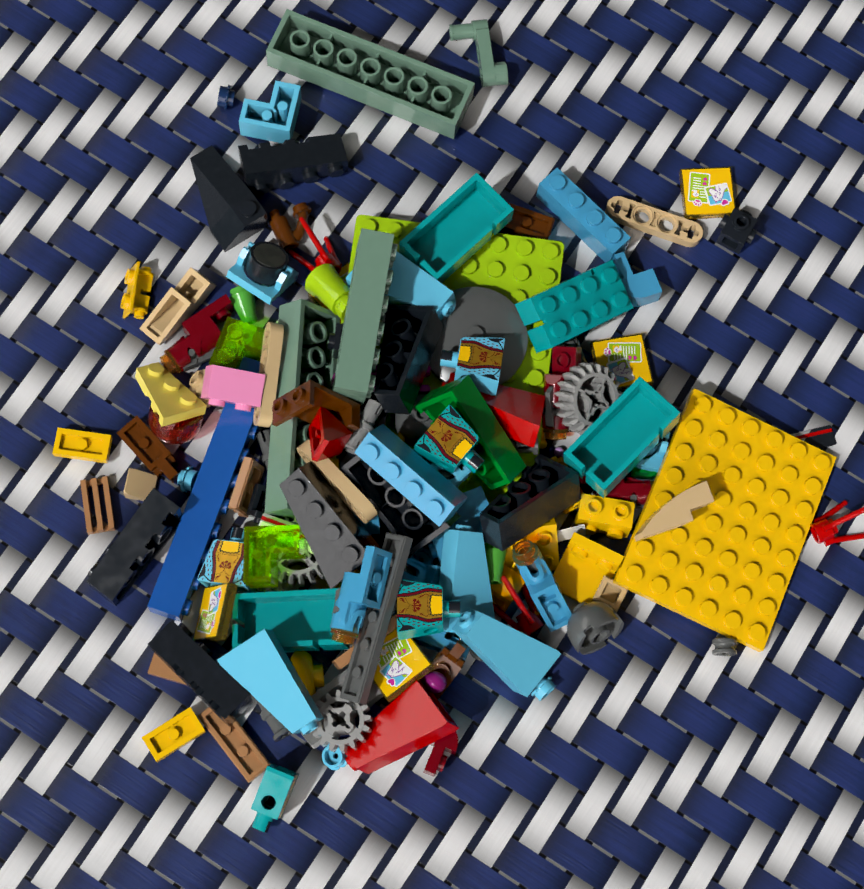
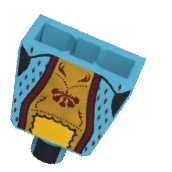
(479, 359)
(225, 563)

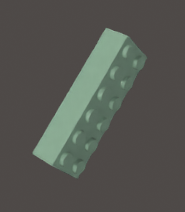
(363, 314)

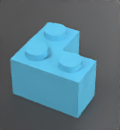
(275, 119)

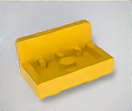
(605, 516)

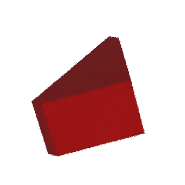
(327, 435)

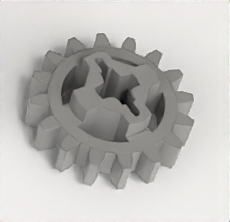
(335, 730)

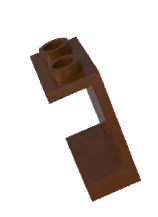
(306, 401)

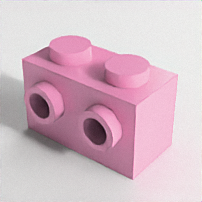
(232, 386)

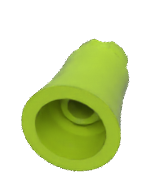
(328, 288)

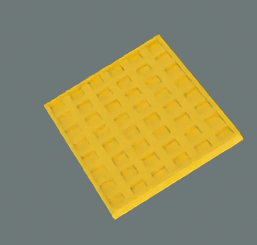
(743, 547)

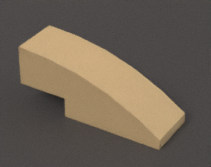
(177, 306)
(676, 511)

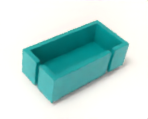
(457, 229)
(574, 306)
(621, 437)
(297, 618)

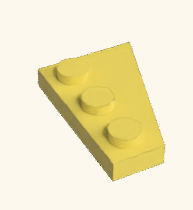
(168, 395)

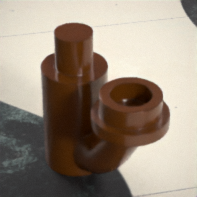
(282, 230)

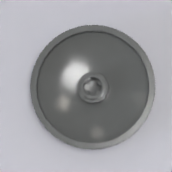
(482, 314)

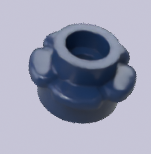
(225, 97)

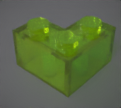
(236, 341)
(265, 548)

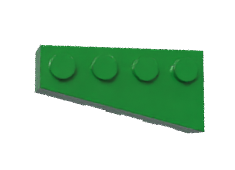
(501, 458)

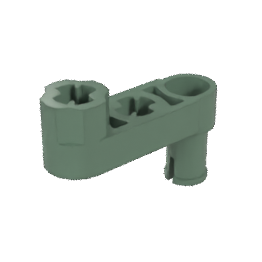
(490, 73)

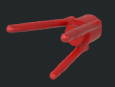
(324, 257)
(824, 530)
(529, 619)

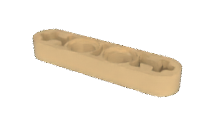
(652, 225)
(270, 367)
(341, 484)

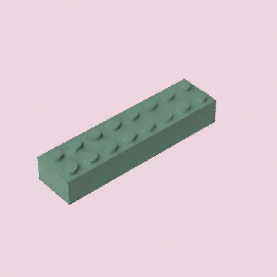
(370, 73)
(303, 359)

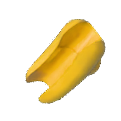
(310, 674)

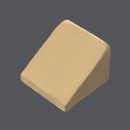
(139, 484)
(610, 593)

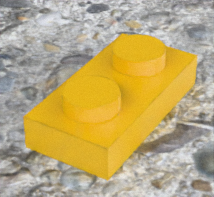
(82, 445)
(173, 734)

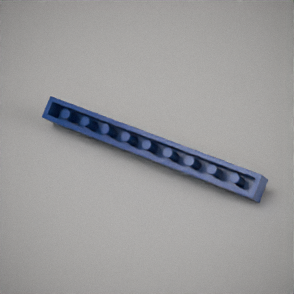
(204, 509)

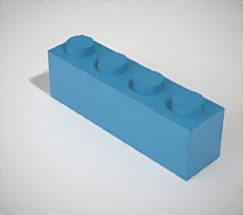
(582, 215)
(410, 474)

